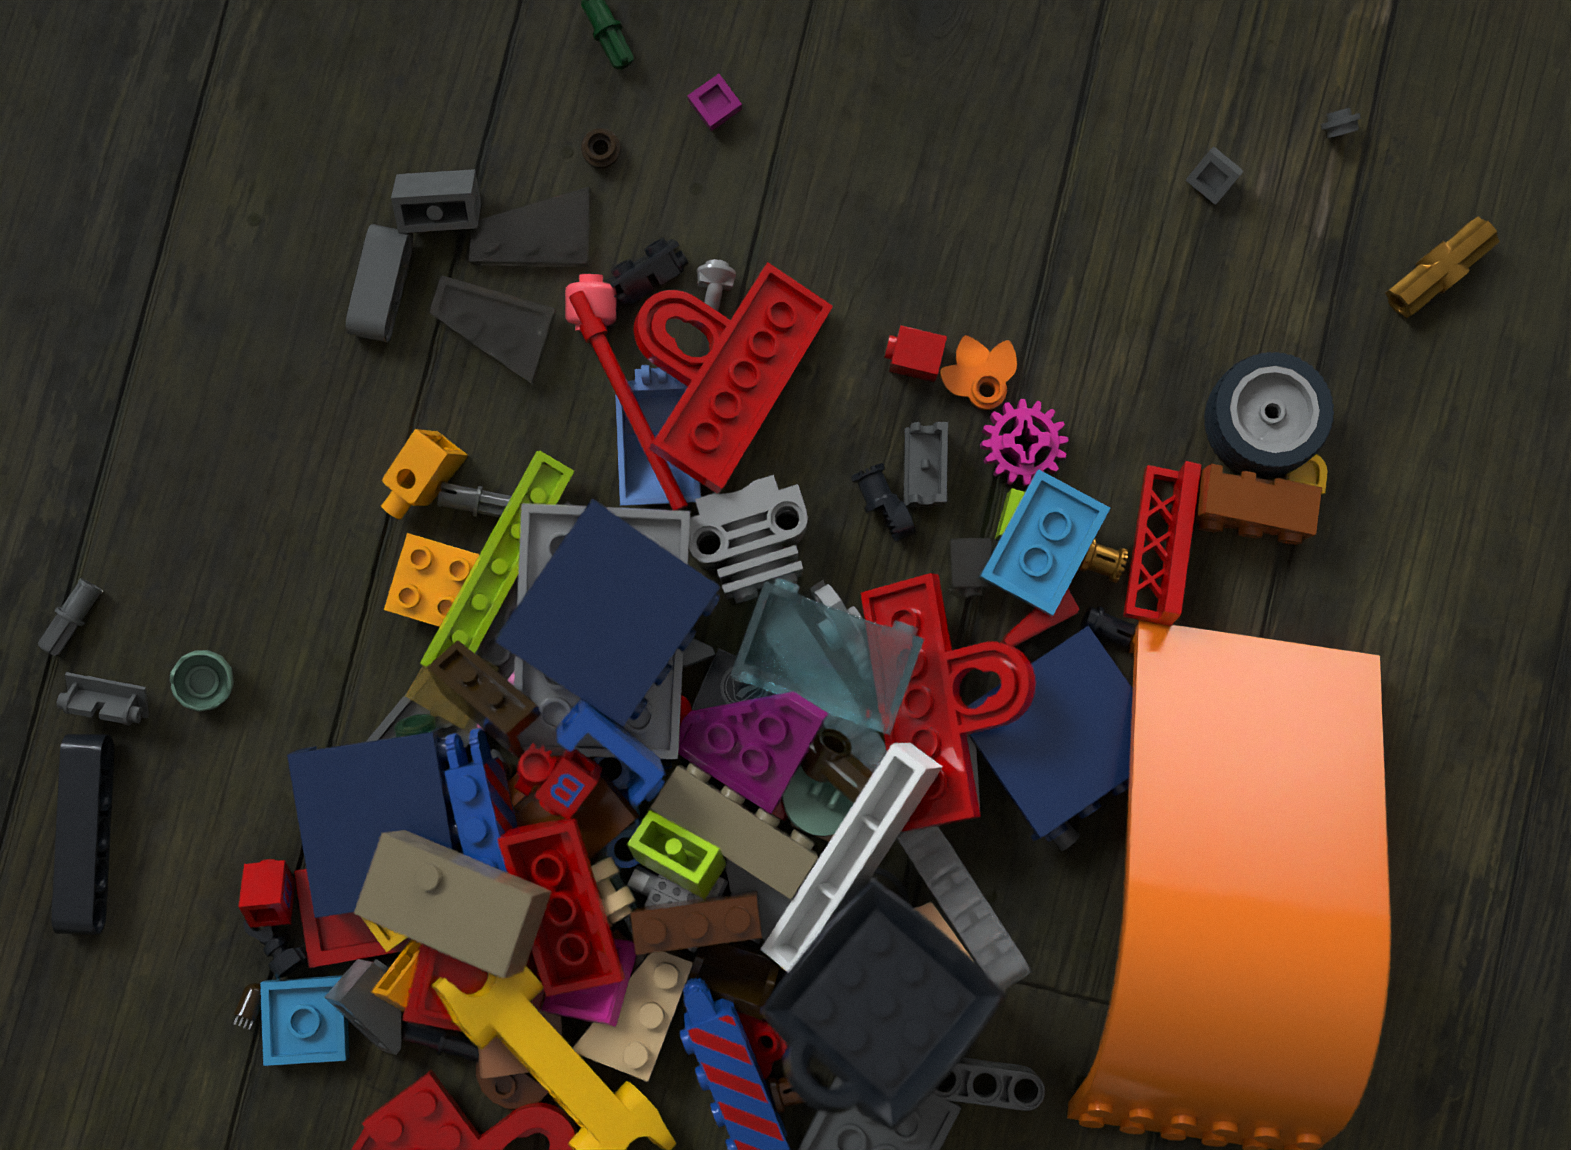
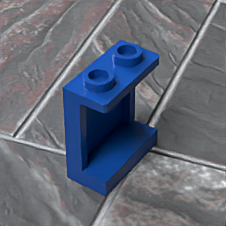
(620, 742)

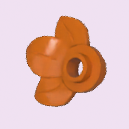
(980, 367)

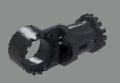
(879, 496)

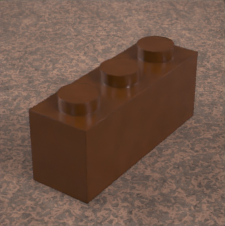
(696, 922)

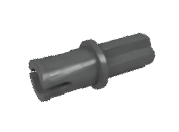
(472, 500)
(69, 617)

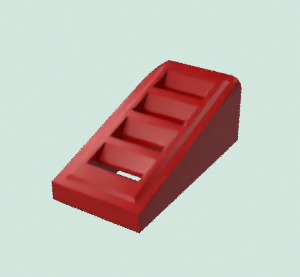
(1038, 621)

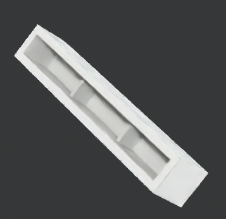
(854, 850)

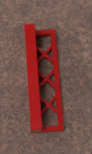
(1178, 543)

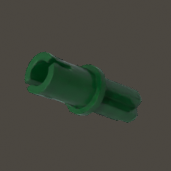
(608, 32)

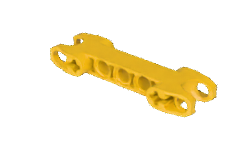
(505, 1012)

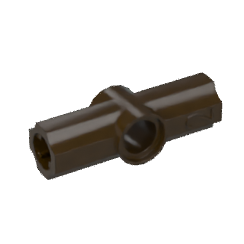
(832, 762)

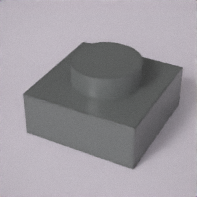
(1214, 175)

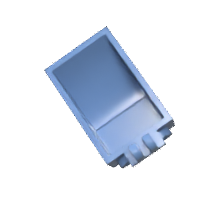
(657, 397)

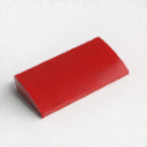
(574, 936)

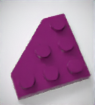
(752, 743)

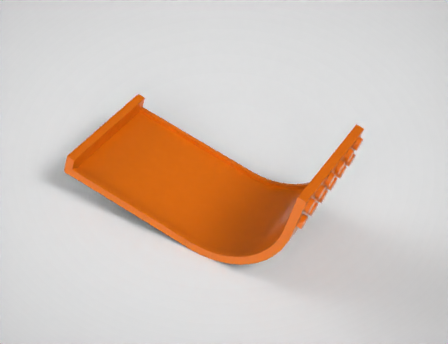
(1247, 894)

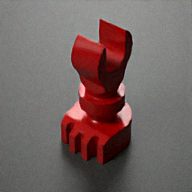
(534, 768)

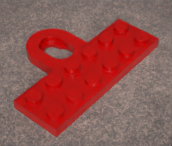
(737, 378)
(932, 708)
(430, 1119)

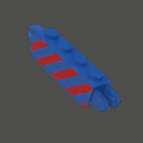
(479, 798)
(730, 1072)

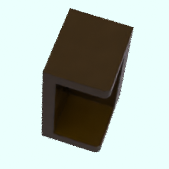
(737, 975)

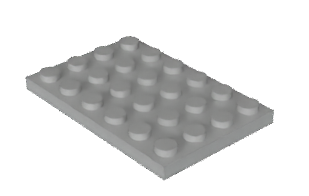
(658, 725)

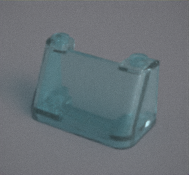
(827, 656)

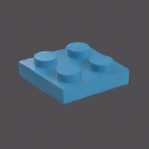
(301, 1023)

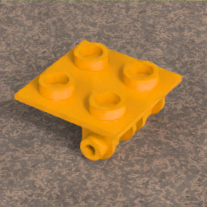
(428, 579)

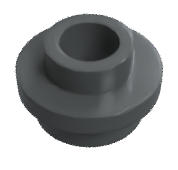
(1341, 122)

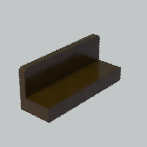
(484, 695)

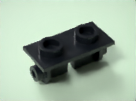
(658, 261)

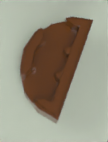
(511, 1090)

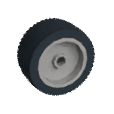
(1286, 390)

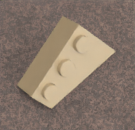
(644, 1016)

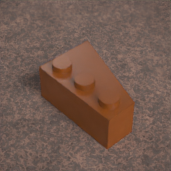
(1256, 505)

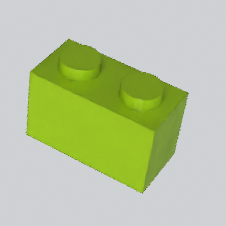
(677, 854)

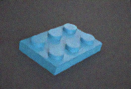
(1044, 542)

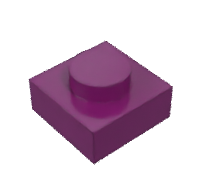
(714, 102)

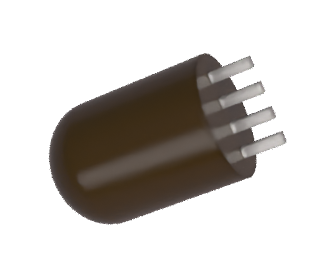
(249, 1005)

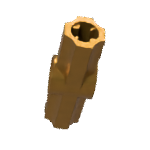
(1442, 267)

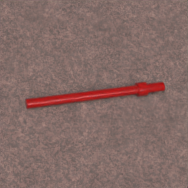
(595, 333)

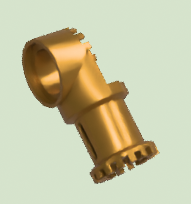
(1104, 561)

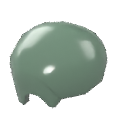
(201, 680)

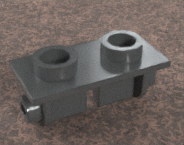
(117, 700)

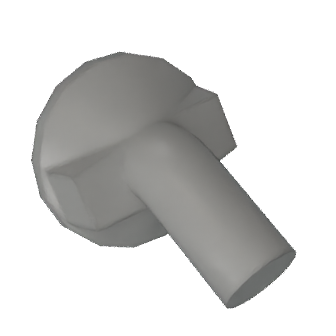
(716, 277)

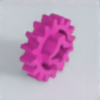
(1006, 444)

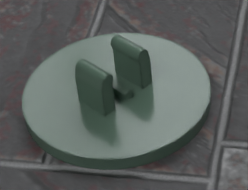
(815, 805)

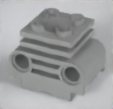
(751, 542)

